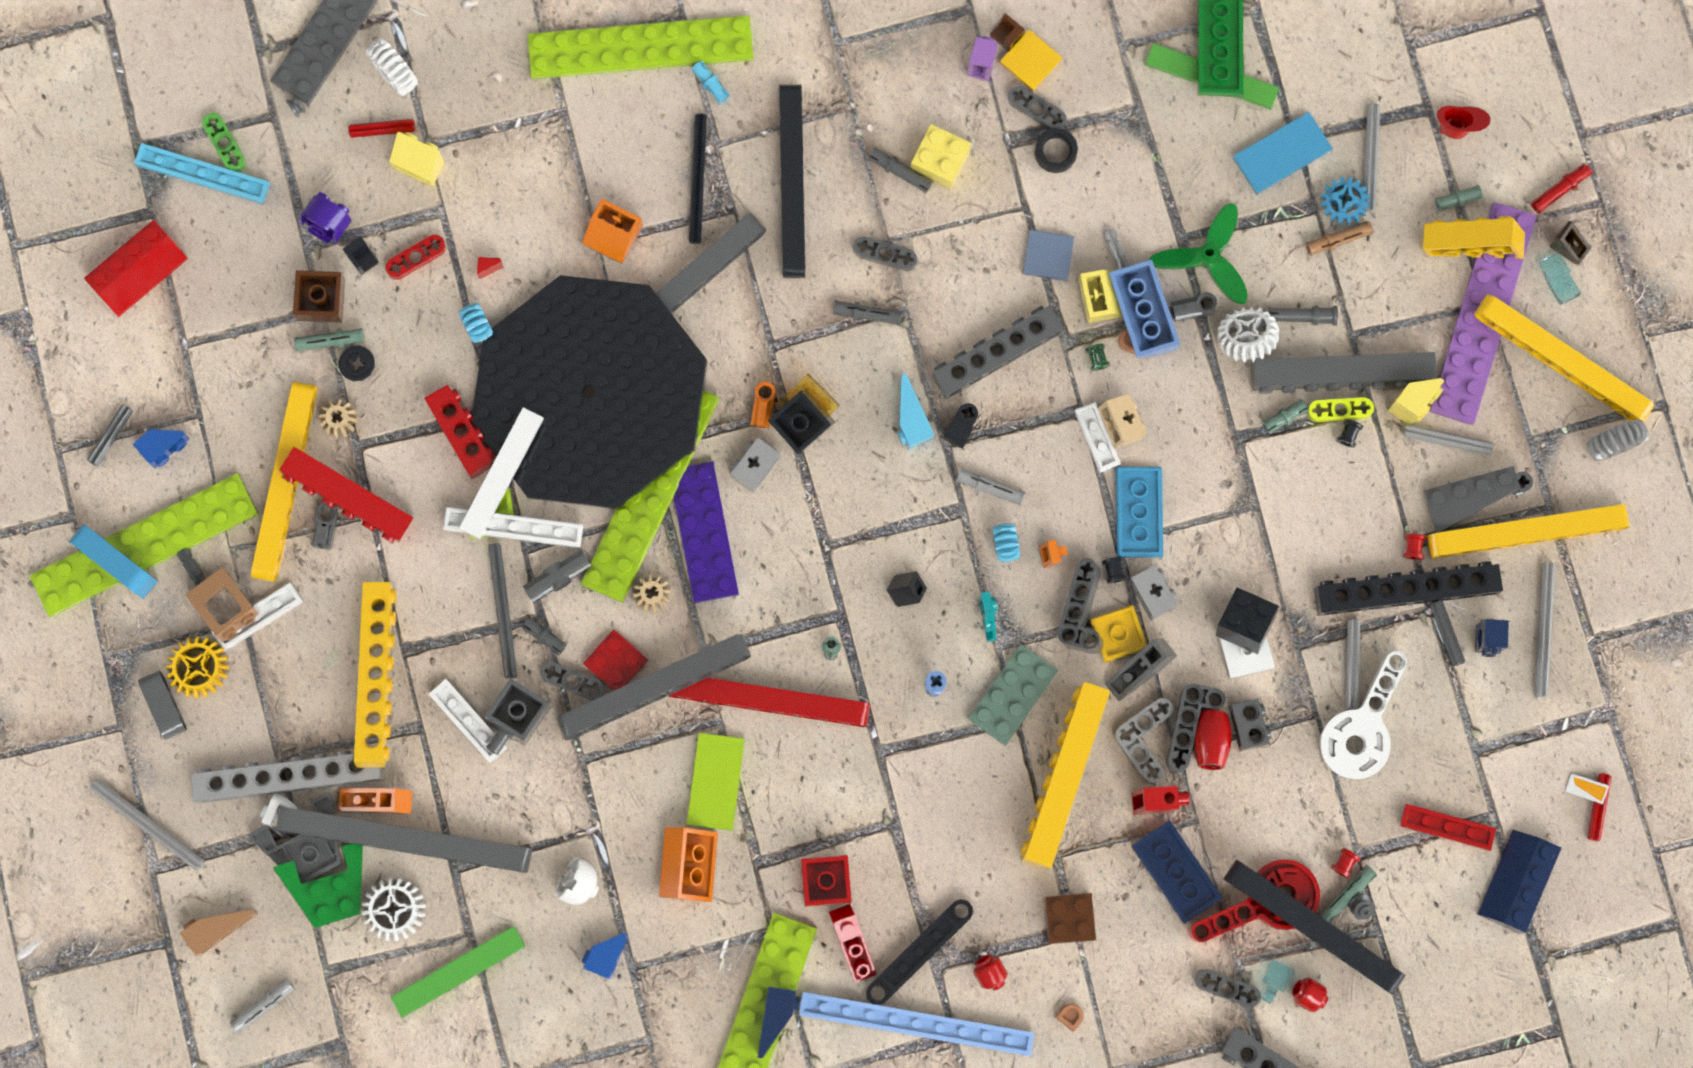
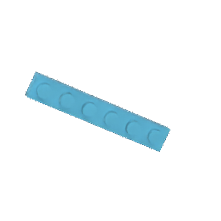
(202, 173)

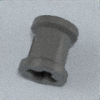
(1527, 480)

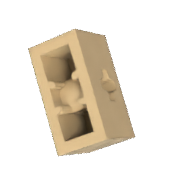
(1122, 421)

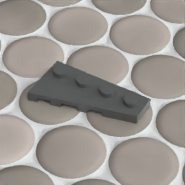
(1463, 498)

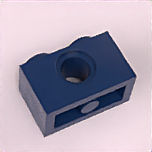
(1491, 637)

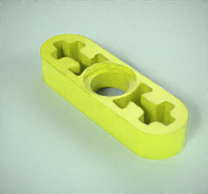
(1357, 414)

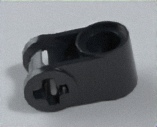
(960, 428)

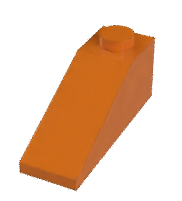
(375, 800)

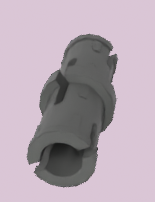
(544, 636)

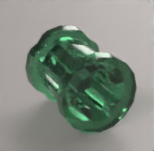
(1097, 349)

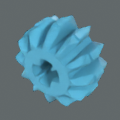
(475, 322)
(1006, 542)

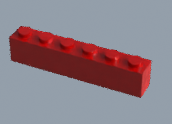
(345, 494)

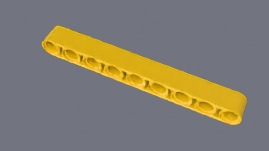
(1563, 359)
(282, 493)
(1528, 531)

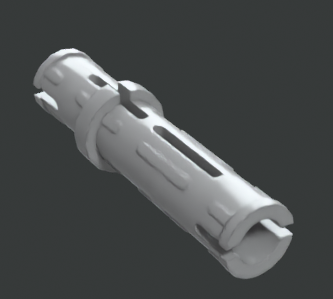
(989, 486)
(270, 999)

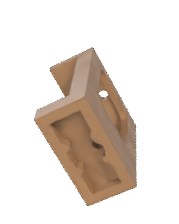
(210, 587)

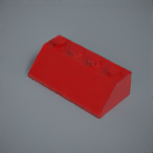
(136, 268)

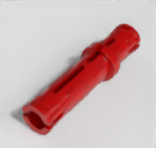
(1568, 183)

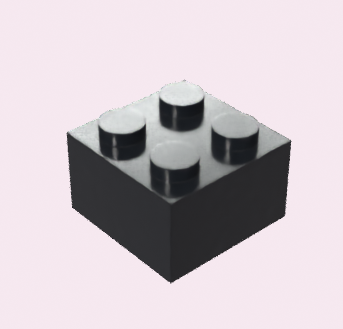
(801, 421)
(1247, 620)

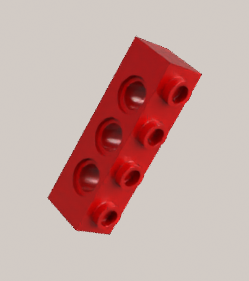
(438, 403)

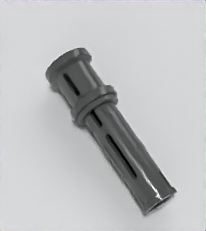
(1314, 315)

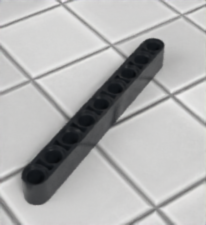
(792, 181)
(1314, 927)

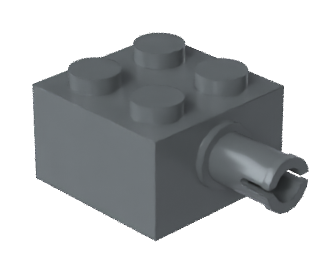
(515, 715)

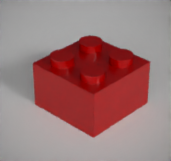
(826, 881)

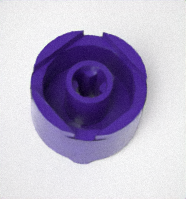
(325, 218)

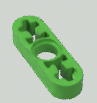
(221, 151)

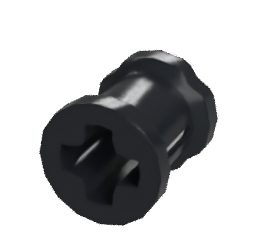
(1349, 433)
(1114, 570)

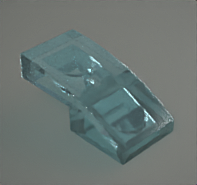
(1559, 279)

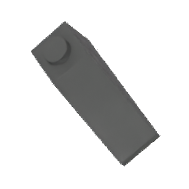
(1141, 668)

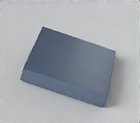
(1048, 255)

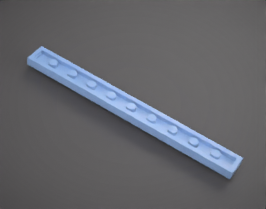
(916, 1024)

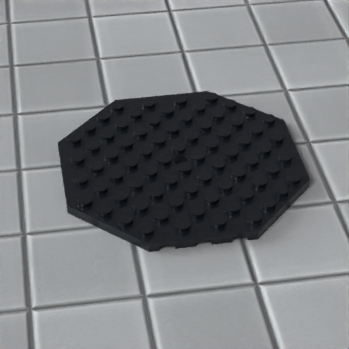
(643, 379)

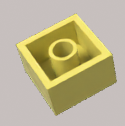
(941, 156)

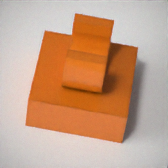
(1051, 553)

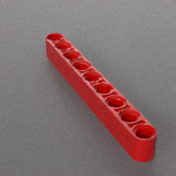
(777, 701)

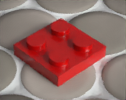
(615, 661)

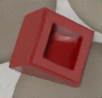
(488, 266)

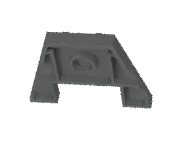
(310, 854)

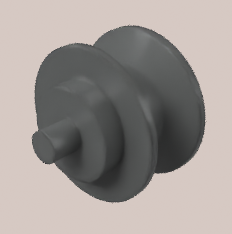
(1361, 907)

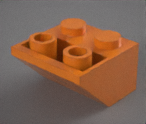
(612, 231)

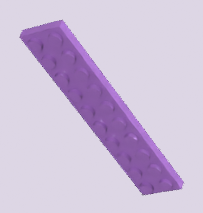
(1473, 342)

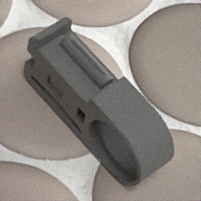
(324, 529)

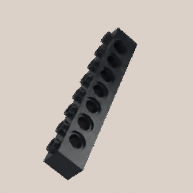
(1489, 576)

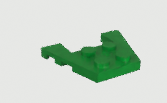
(328, 897)

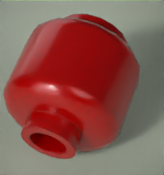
(990, 972)
(1310, 994)

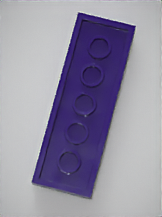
(704, 534)

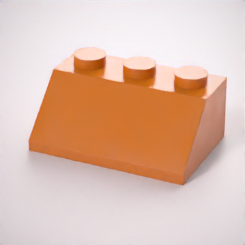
(688, 864)

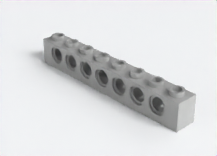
(204, 792)

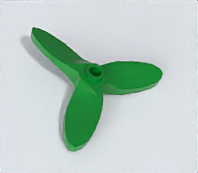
(1210, 257)

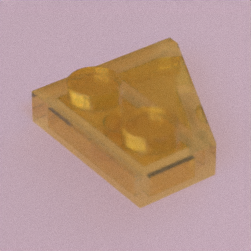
(815, 390)

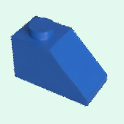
(605, 956)

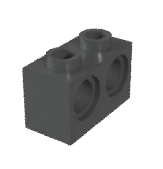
(1243, 725)

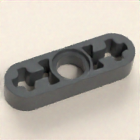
(1054, 111)
(887, 262)
(554, 680)
(1209, 988)

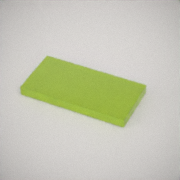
(715, 781)

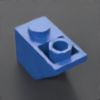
(159, 445)

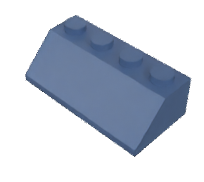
(1144, 310)

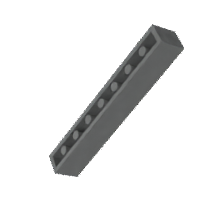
(1342, 371)

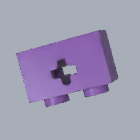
(982, 58)

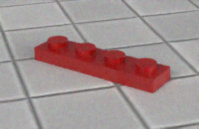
(1447, 827)

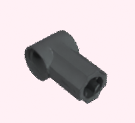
(1191, 307)

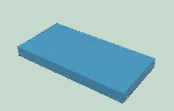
(1282, 153)
(1139, 512)

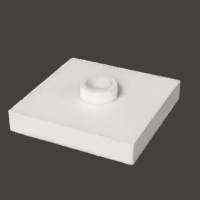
(1244, 662)

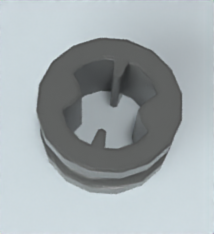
(295, 106)

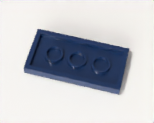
(1176, 872)

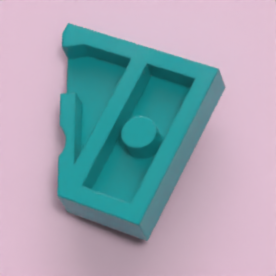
(988, 609)

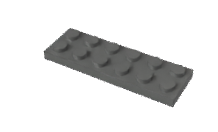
(321, 47)

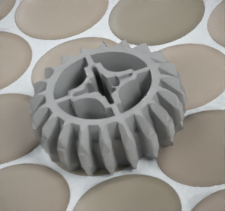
(1618, 440)

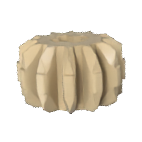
(334, 426)
(649, 586)

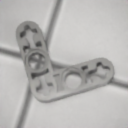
(1136, 741)

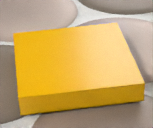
(1031, 60)
(1120, 633)

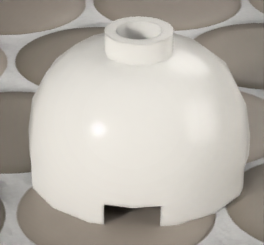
(578, 883)

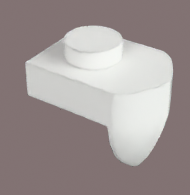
(270, 812)

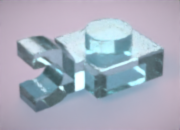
(1277, 978)

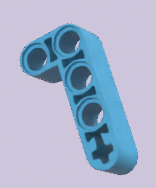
(113, 561)

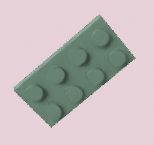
(1013, 695)

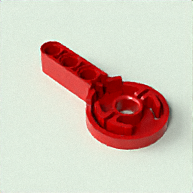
(1302, 884)

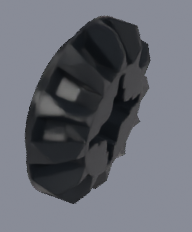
(351, 355)

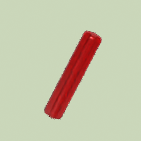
(381, 128)
(1599, 811)

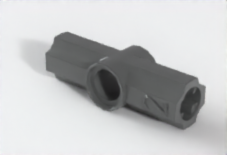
(557, 576)

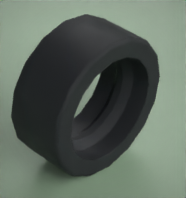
(1059, 134)

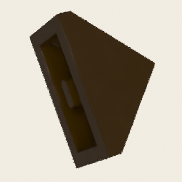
(1571, 243)

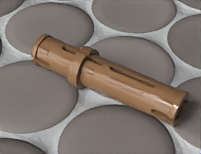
(1330, 241)

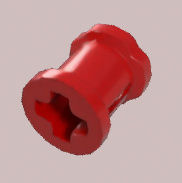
(1414, 546)
(1345, 863)

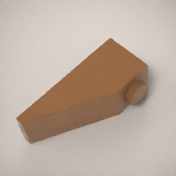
(209, 931)

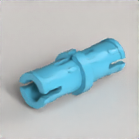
(710, 82)

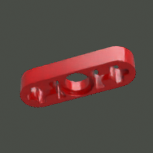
(433, 254)

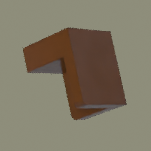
(1007, 32)

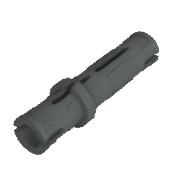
(891, 165)
(867, 312)

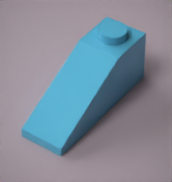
(913, 422)

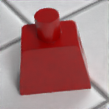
(1152, 800)

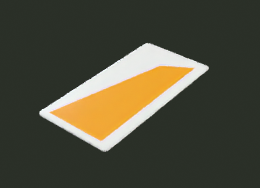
(1587, 788)

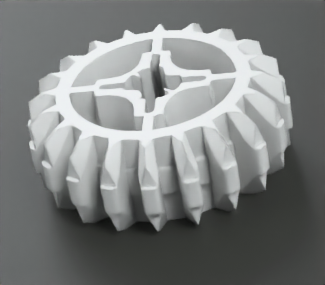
(391, 67)
(1248, 339)
(395, 920)

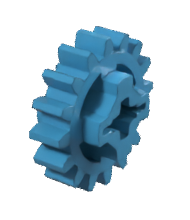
(1336, 198)

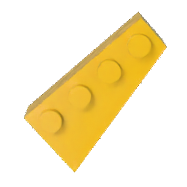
(1474, 237)

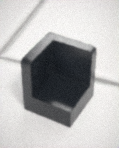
(360, 255)
(906, 589)

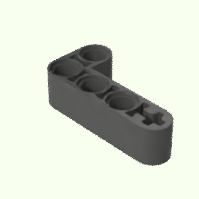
(1084, 604)
(1189, 729)

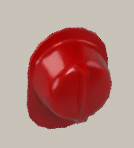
(1460, 120)

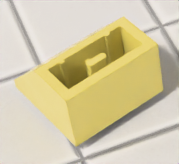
(416, 158)
(1098, 296)
(1414, 399)

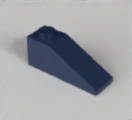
(777, 1013)

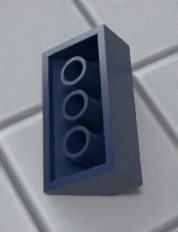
(1519, 881)

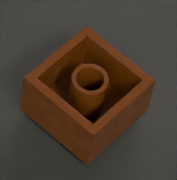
(319, 296)
(1069, 918)

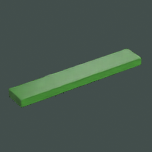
(1186, 68)
(458, 971)

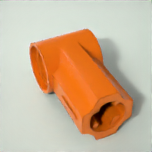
(762, 407)

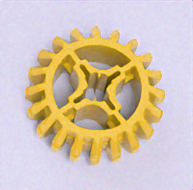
(181, 655)

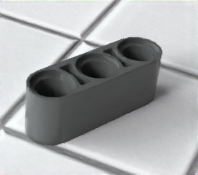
(162, 705)

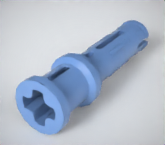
(937, 678)

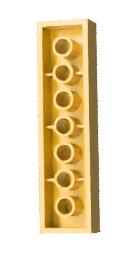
(1066, 775)

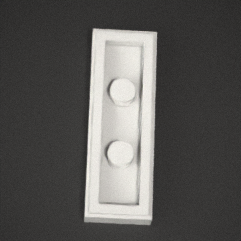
(1097, 437)

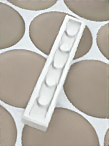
(501, 473)
(521, 528)

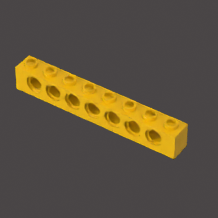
(373, 594)

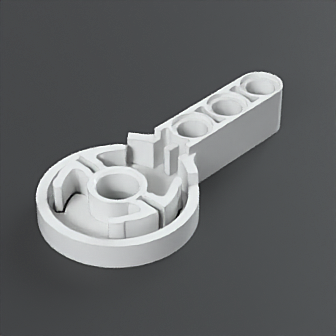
(1365, 725)

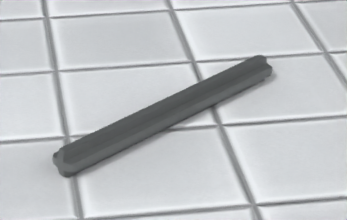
(502, 611)

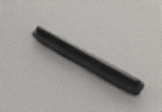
(697, 185)

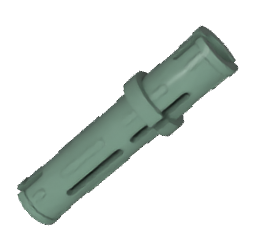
(355, 336)
(826, 647)
(1353, 888)

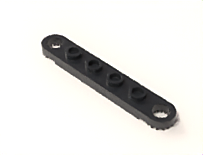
(919, 952)

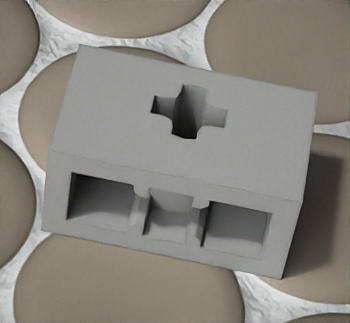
(766, 458)
(1153, 605)

